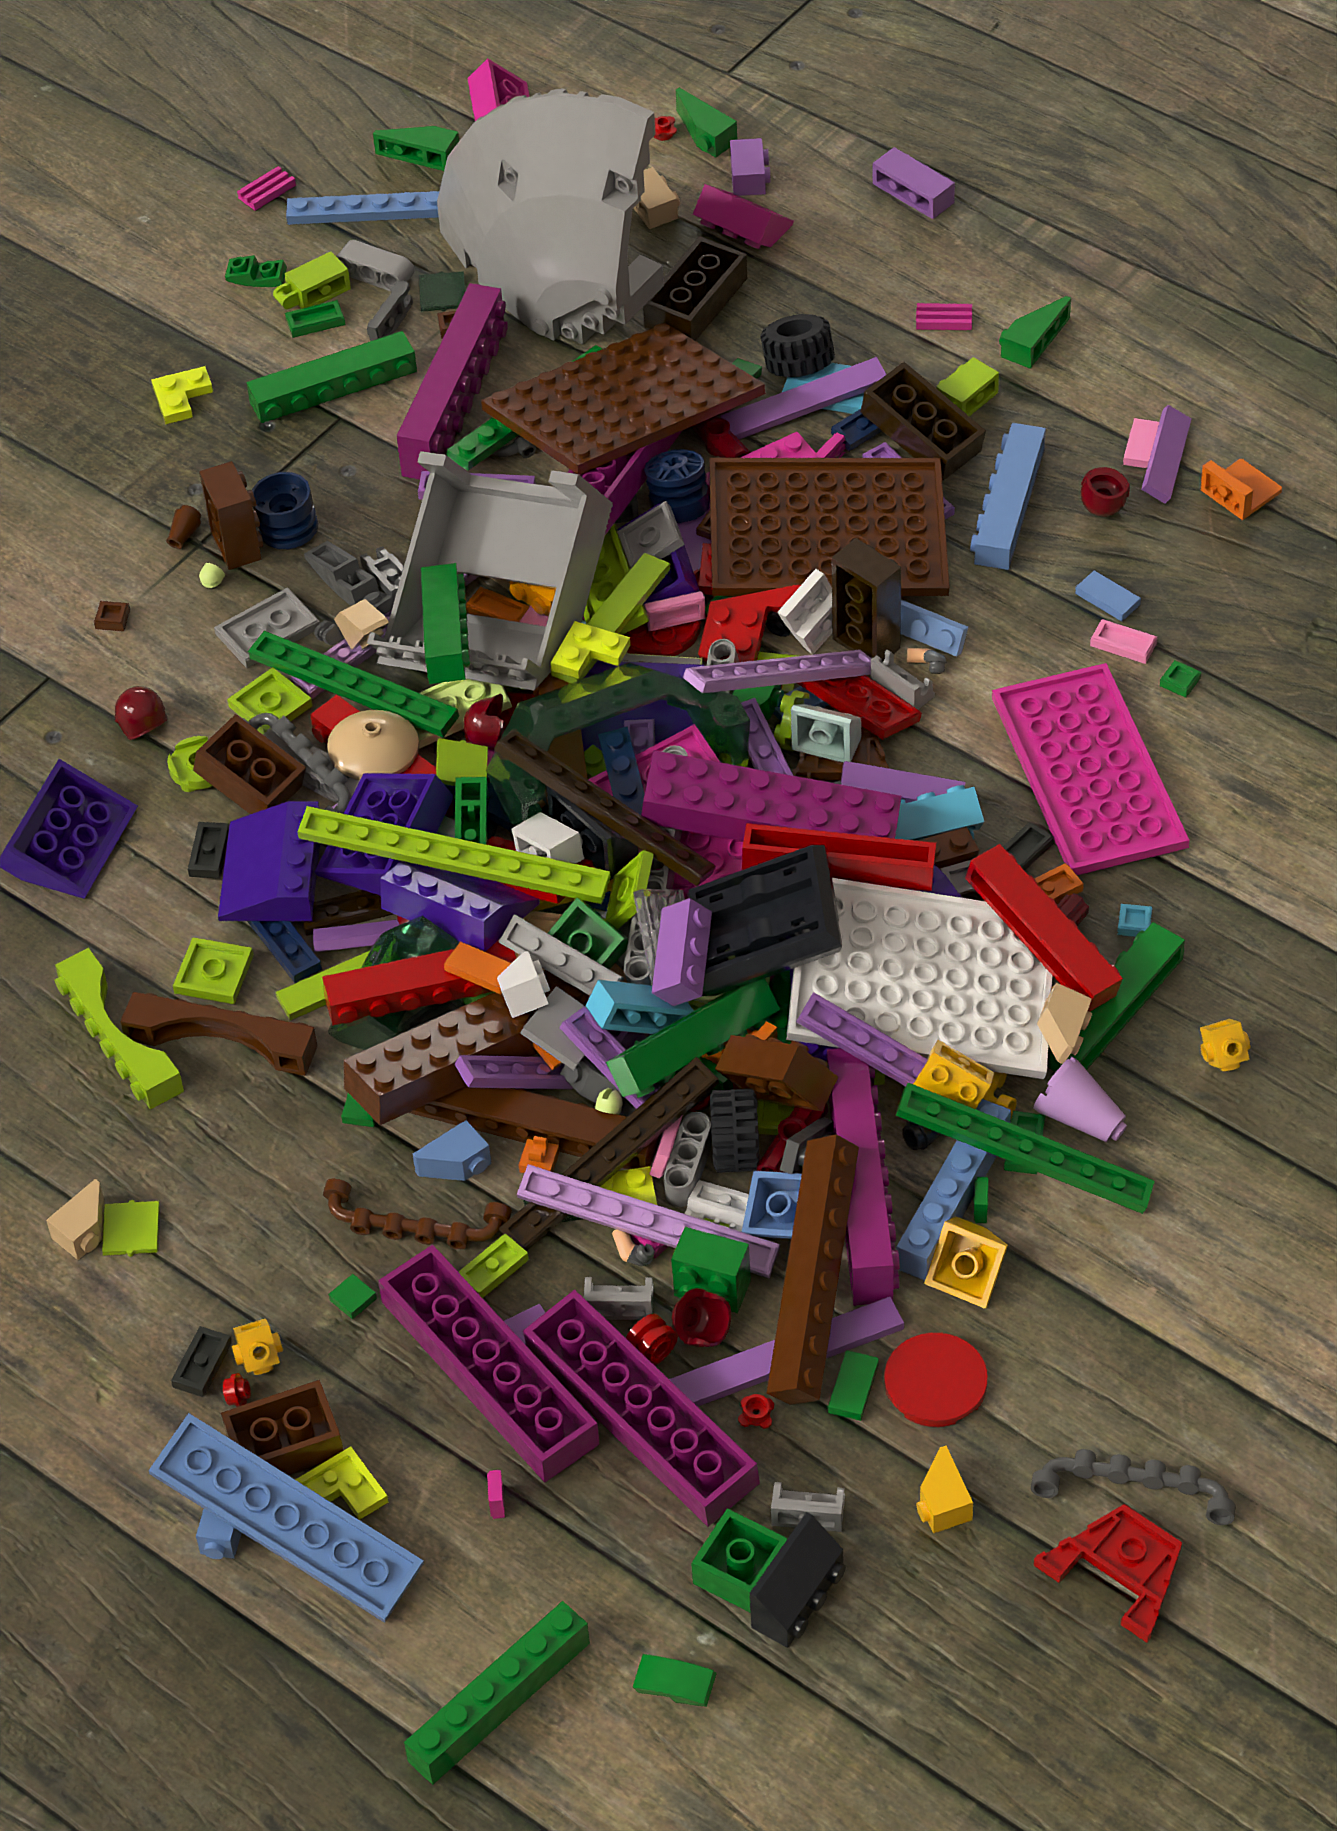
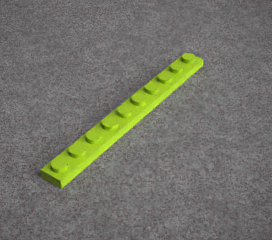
(454, 855)

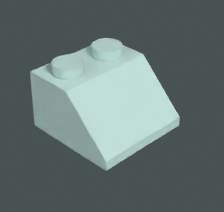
(824, 732)

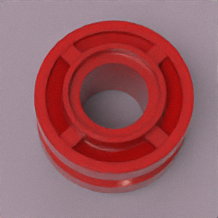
(653, 1338)

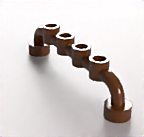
(425, 1229)

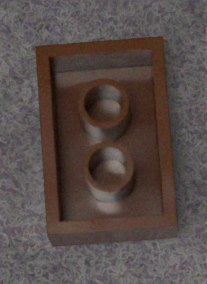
(231, 515)
(248, 767)
(777, 1071)
(287, 1429)

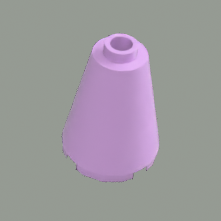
(1081, 1103)

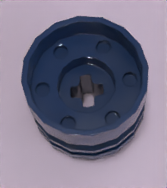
(680, 481)
(285, 510)

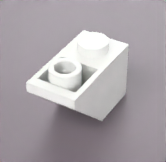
(523, 985)

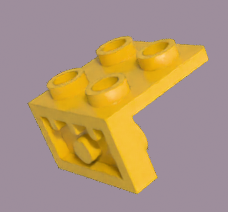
(954, 1076)

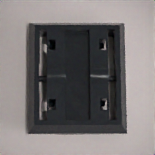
(761, 915)

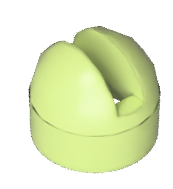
(211, 575)
(609, 1101)

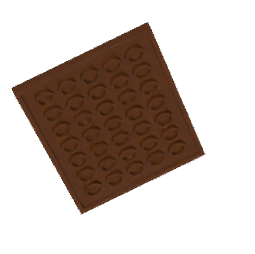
(622, 398)
(793, 514)

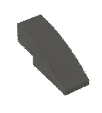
(341, 572)

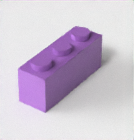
(913, 183)
(681, 952)

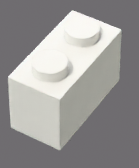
(548, 839)

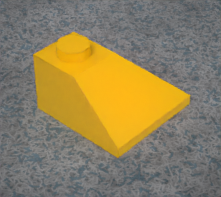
(966, 1261)

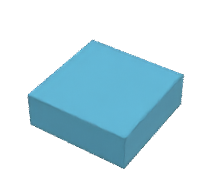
(1133, 919)

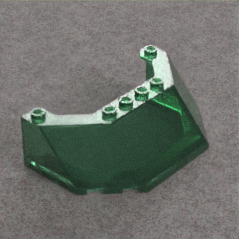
(601, 697)

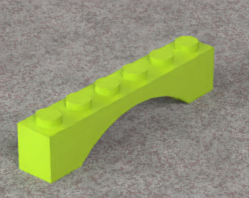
(148, 1069)

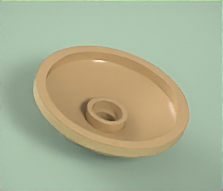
(373, 744)

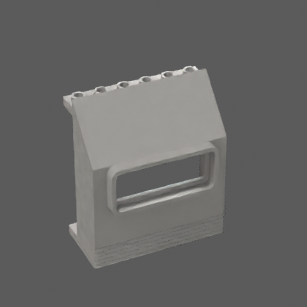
(503, 534)

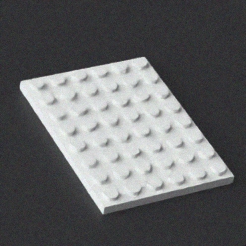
(931, 973)

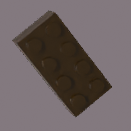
(697, 288)
(922, 419)
(866, 600)

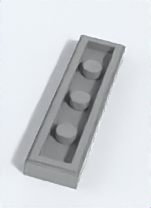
(555, 955)

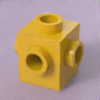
(1225, 1044)
(252, 1336)

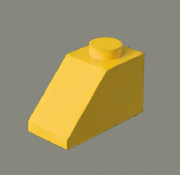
(944, 1495)

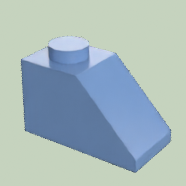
(453, 1155)

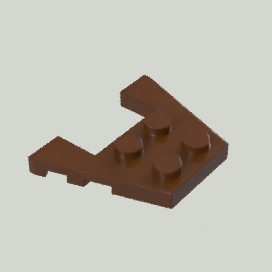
(819, 768)

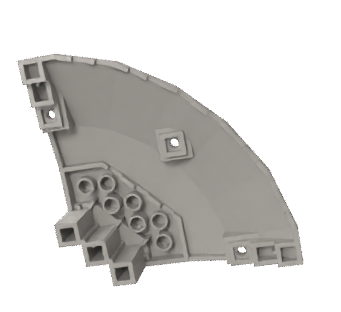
(546, 208)

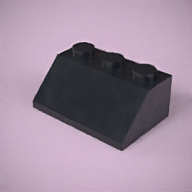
(600, 843)
(796, 1582)

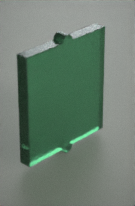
(441, 290)

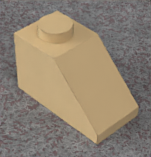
(80, 1221)

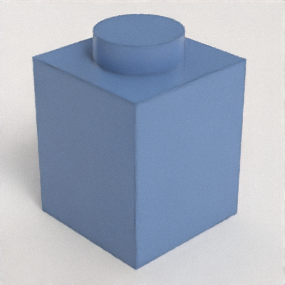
(216, 1537)

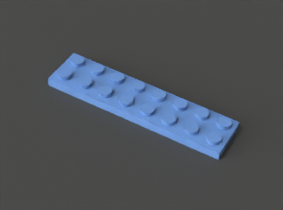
(286, 1517)

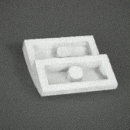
(810, 612)
(717, 1204)

